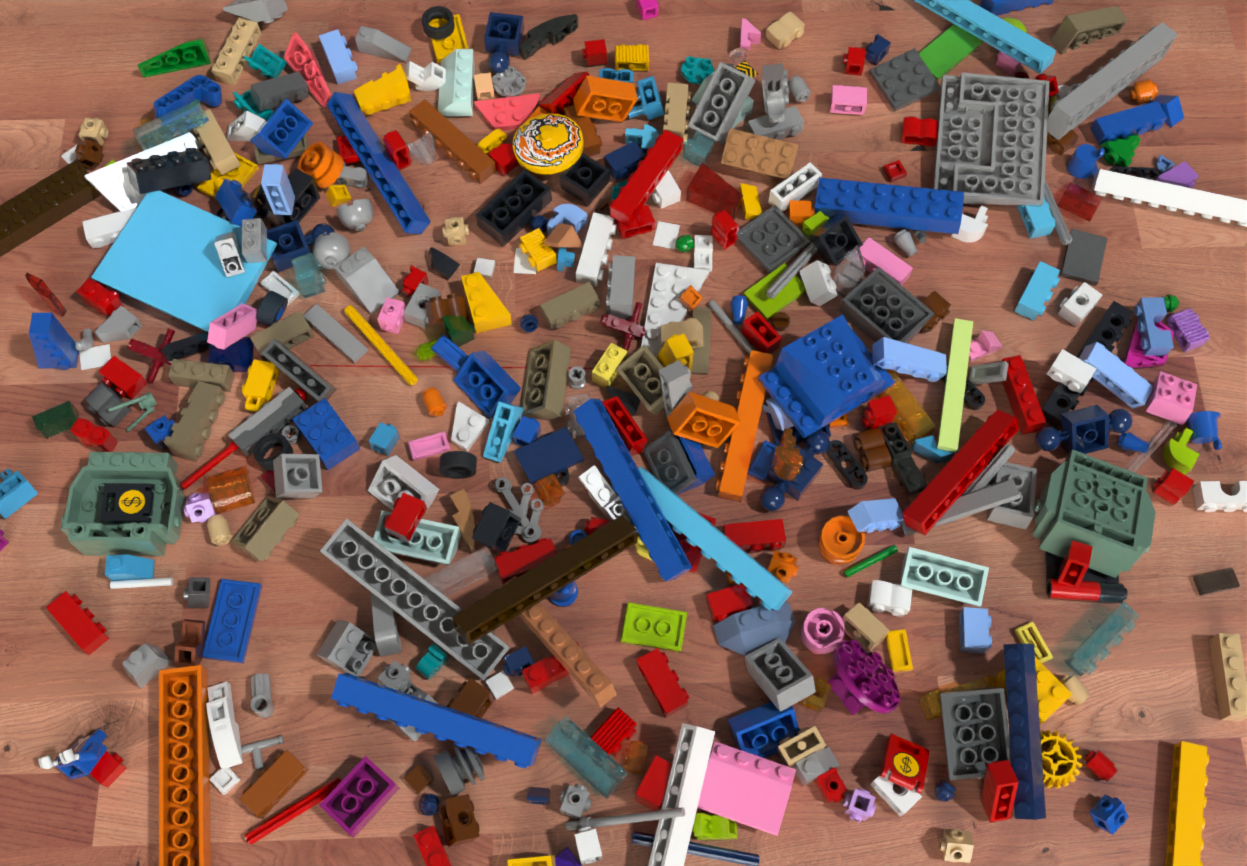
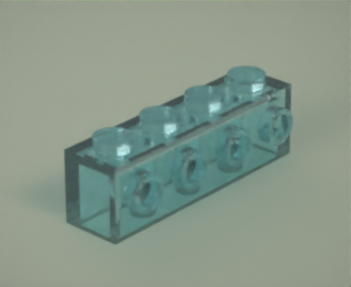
(170, 125)
(1103, 637)
(586, 757)

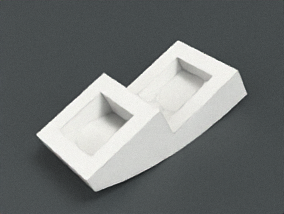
(703, 252)

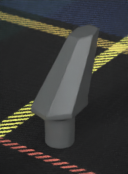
(921, 235)

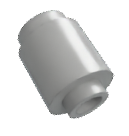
(799, 89)

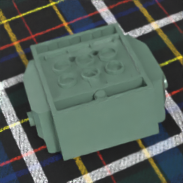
(85, 500)
(1097, 507)

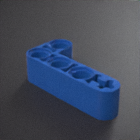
(195, 88)

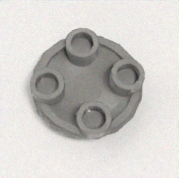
(509, 83)

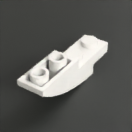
(603, 494)
(223, 725)

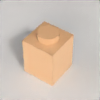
(484, 86)

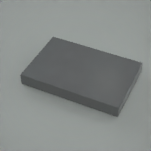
(1084, 257)
(669, 462)

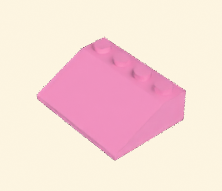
(746, 788)

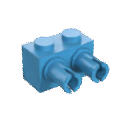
(651, 100)
(14, 492)

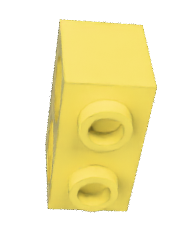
(605, 370)

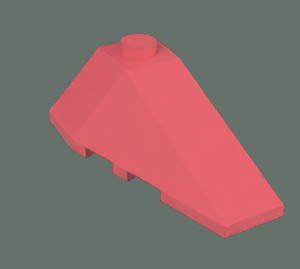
(303, 60)

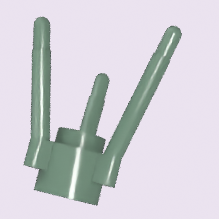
(145, 401)

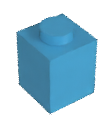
(384, 438)

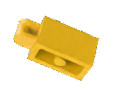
(259, 384)

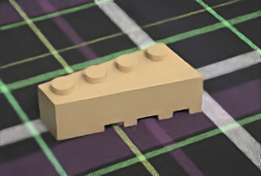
(677, 109)

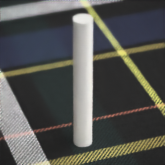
(141, 583)

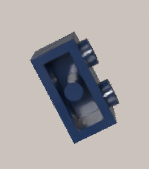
(624, 160)

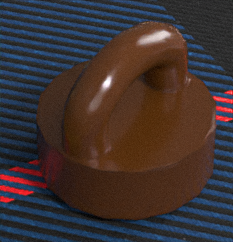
(780, 321)

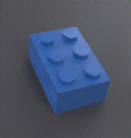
(326, 434)

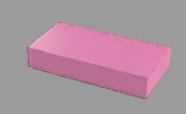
(429, 446)

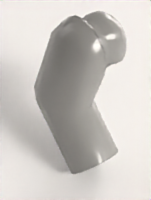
(86, 342)

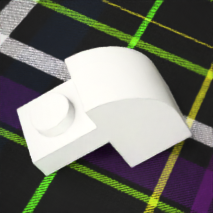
(426, 78)
(972, 229)

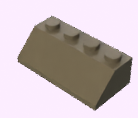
(545, 380)

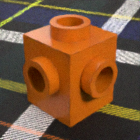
(783, 566)

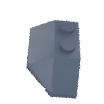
(754, 628)

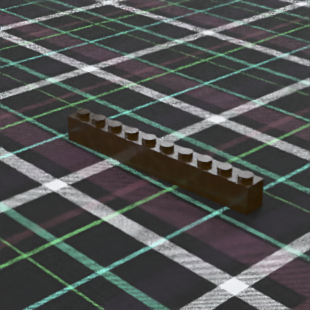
(544, 580)

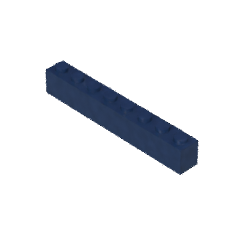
(1024, 730)

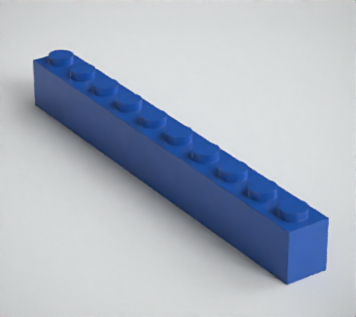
(378, 163)
(632, 490)
(436, 719)

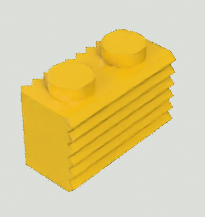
(632, 57)
(538, 254)

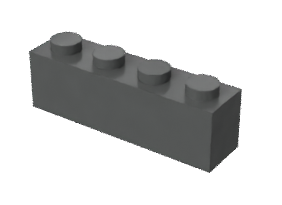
(298, 370)

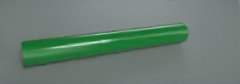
(870, 561)

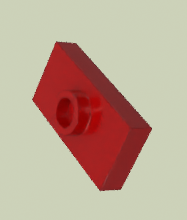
(346, 150)

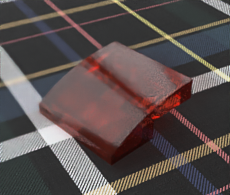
(1079, 201)
(46, 295)

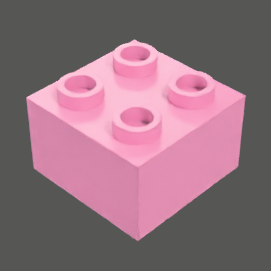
(1171, 398)

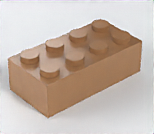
(759, 154)

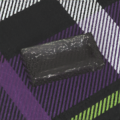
(1216, 581)

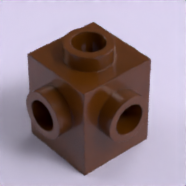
(89, 154)

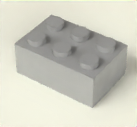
(621, 287)
(780, 674)

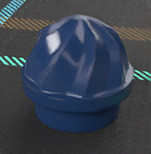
(184, 190)
(539, 222)
(529, 323)
(944, 791)
(428, 804)

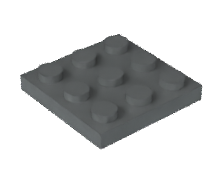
(904, 79)
(772, 239)

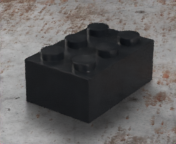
(305, 198)

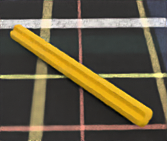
(381, 345)

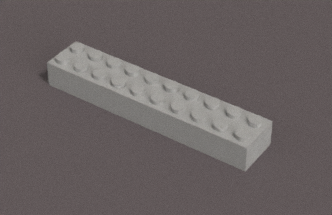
(1109, 80)
(410, 596)

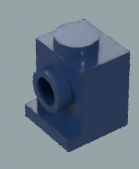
(877, 50)
(517, 662)

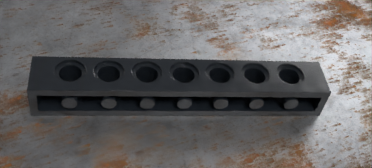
(1121, 319)

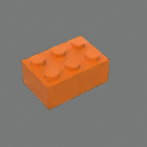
(605, 99)
(703, 420)

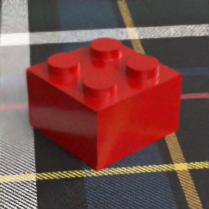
(654, 784)

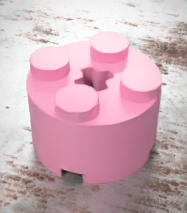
(824, 620)

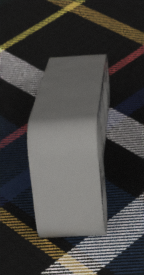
(385, 627)

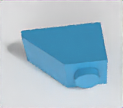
(129, 567)

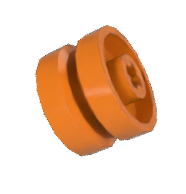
(321, 164)
(835, 550)

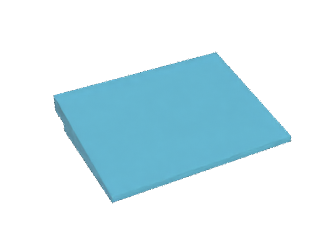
(172, 261)

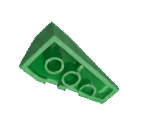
(181, 57)

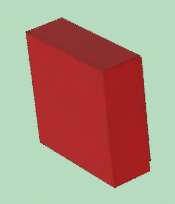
(894, 171)

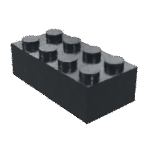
(168, 170)
(514, 207)

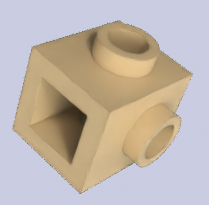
(94, 130)
(456, 231)
(956, 845)

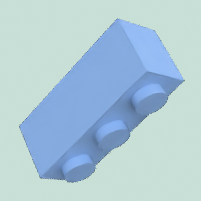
(338, 56)
(278, 189)
(876, 515)

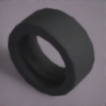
(434, 13)
(265, 444)
(458, 464)

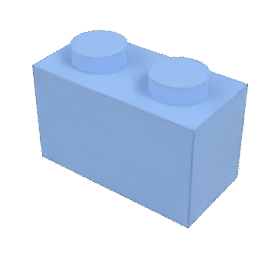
(974, 630)

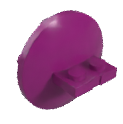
(862, 681)

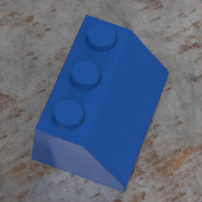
(282, 130)
(486, 382)
(698, 462)
(763, 729)

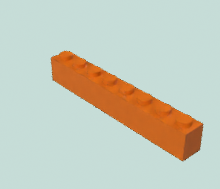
(743, 437)

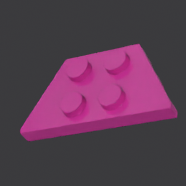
(1135, 354)

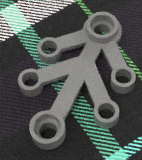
(521, 510)

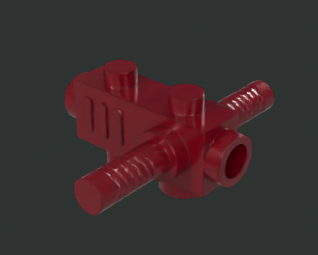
(630, 328)
(152, 352)

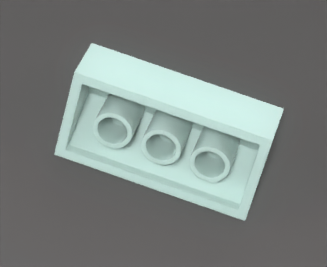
(458, 90)
(430, 541)
(944, 576)

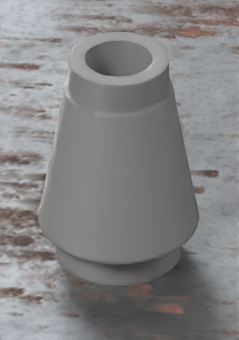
(905, 243)

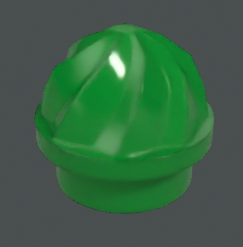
(684, 243)
(1171, 302)

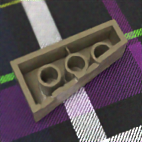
(1088, 27)
(196, 422)

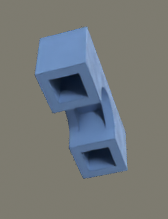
(1153, 340)

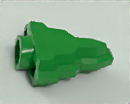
(1121, 150)

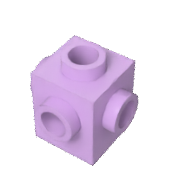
(199, 507)
(864, 799)

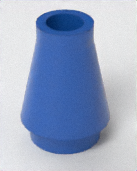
(738, 307)
(1133, 443)

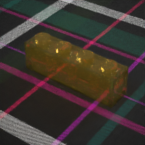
(910, 414)

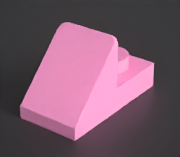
(748, 35)
(983, 345)

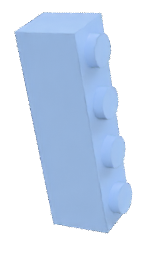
(909, 359)
(1116, 375)

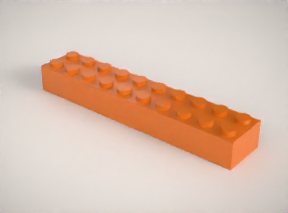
(184, 767)

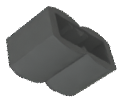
(104, 398)

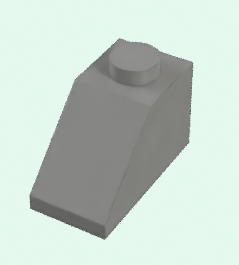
(815, 765)

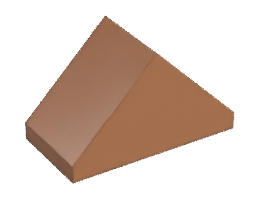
(563, 236)

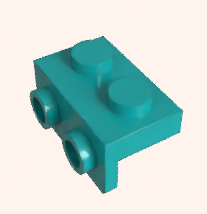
(266, 61)
(246, 103)

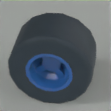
(271, 308)

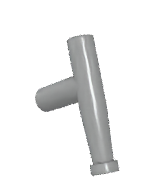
(256, 748)

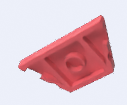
(509, 111)

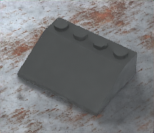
(885, 309)
(974, 730)

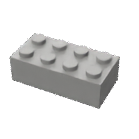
(721, 102)

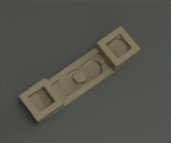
(701, 354)

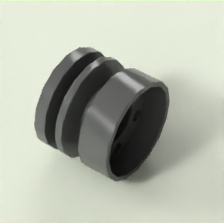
(459, 767)

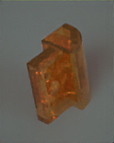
(787, 458)
(230, 490)

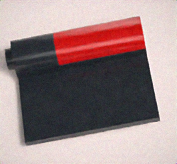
(1093, 587)

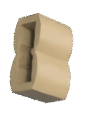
(785, 30)

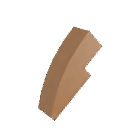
(464, 518)

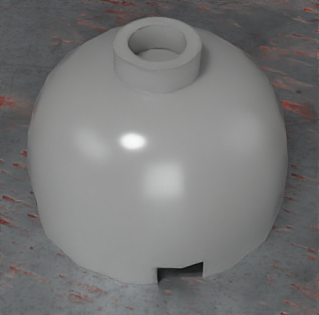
(356, 215)
(331, 250)

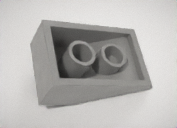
(257, 9)
(366, 280)
(1020, 511)

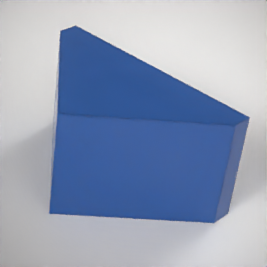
(1171, 107)

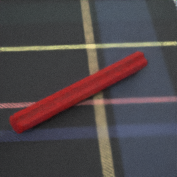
(291, 812)

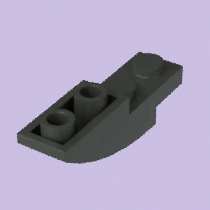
(550, 31)
(902, 461)

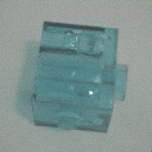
(698, 148)

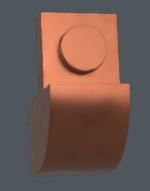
(192, 643)

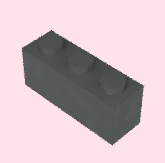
(274, 91)

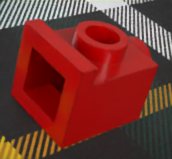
(413, 280)
(823, 783)

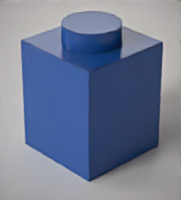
(526, 431)

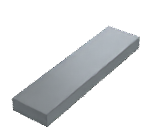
(335, 333)

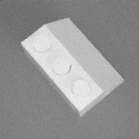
(398, 477)

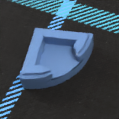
(1163, 164)

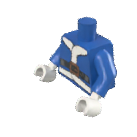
(80, 758)

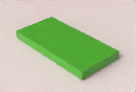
(949, 50)

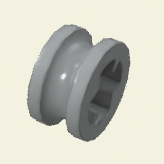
(288, 430)

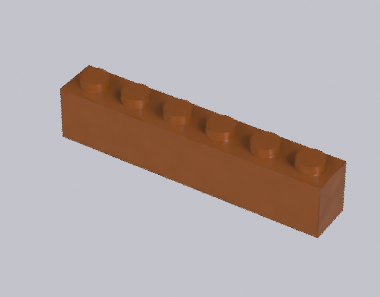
(452, 142)

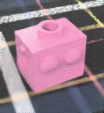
(391, 315)

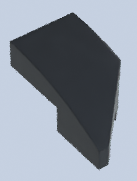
(442, 263)
(629, 400)

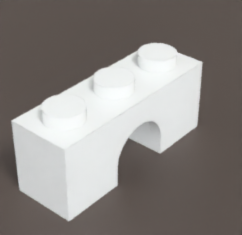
(1210, 497)

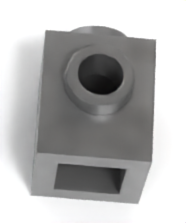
(198, 592)

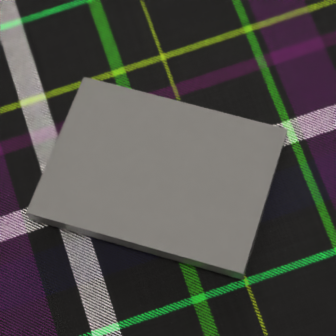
(992, 139)

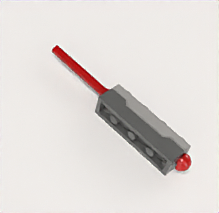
(268, 420)

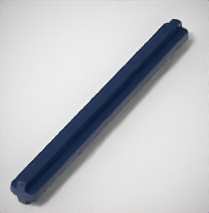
(704, 850)

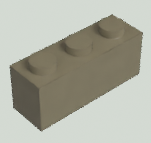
(570, 306)
(289, 331)
(188, 373)

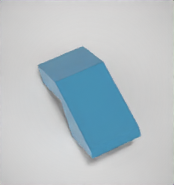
(928, 448)

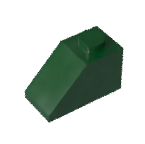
(458, 329)

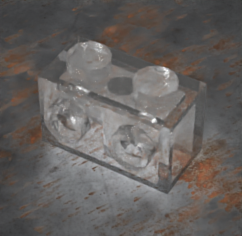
(572, 404)

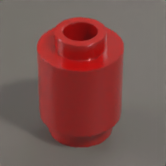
(594, 524)
(1100, 765)

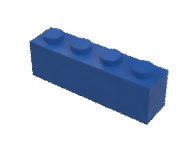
(1129, 122)

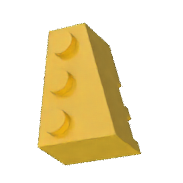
(384, 92)
(484, 305)
(676, 349)

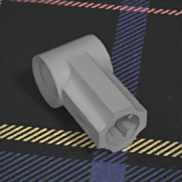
(261, 694)

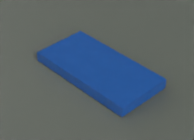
(232, 621)

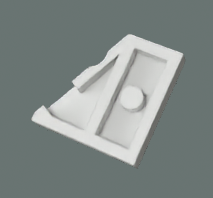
(467, 426)

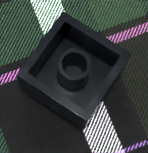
(585, 179)
(835, 239)
(496, 527)

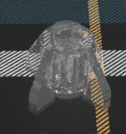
(423, 150)

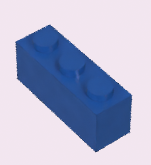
(235, 202)

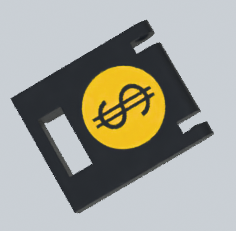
(131, 503)

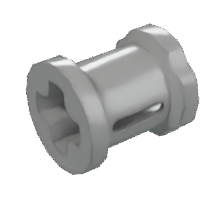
(577, 377)

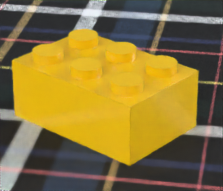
(1049, 690)

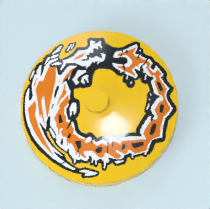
(548, 143)

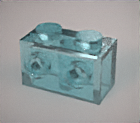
(308, 275)

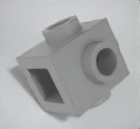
(395, 676)
(575, 809)

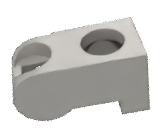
(353, 177)

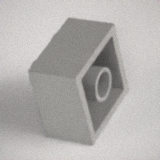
(297, 476)

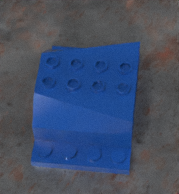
(824, 376)

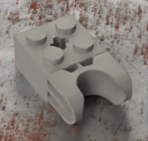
(775, 91)

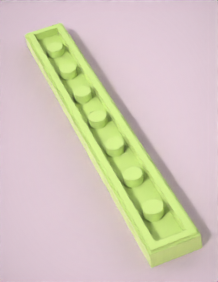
(955, 385)

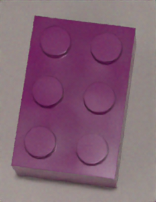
(359, 796)

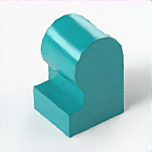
(432, 661)

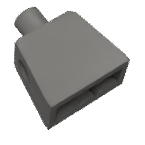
(145, 664)

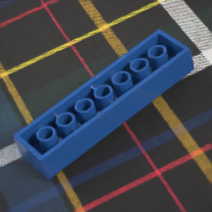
(891, 205)

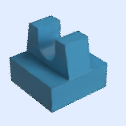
(565, 259)

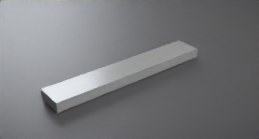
(975, 503)

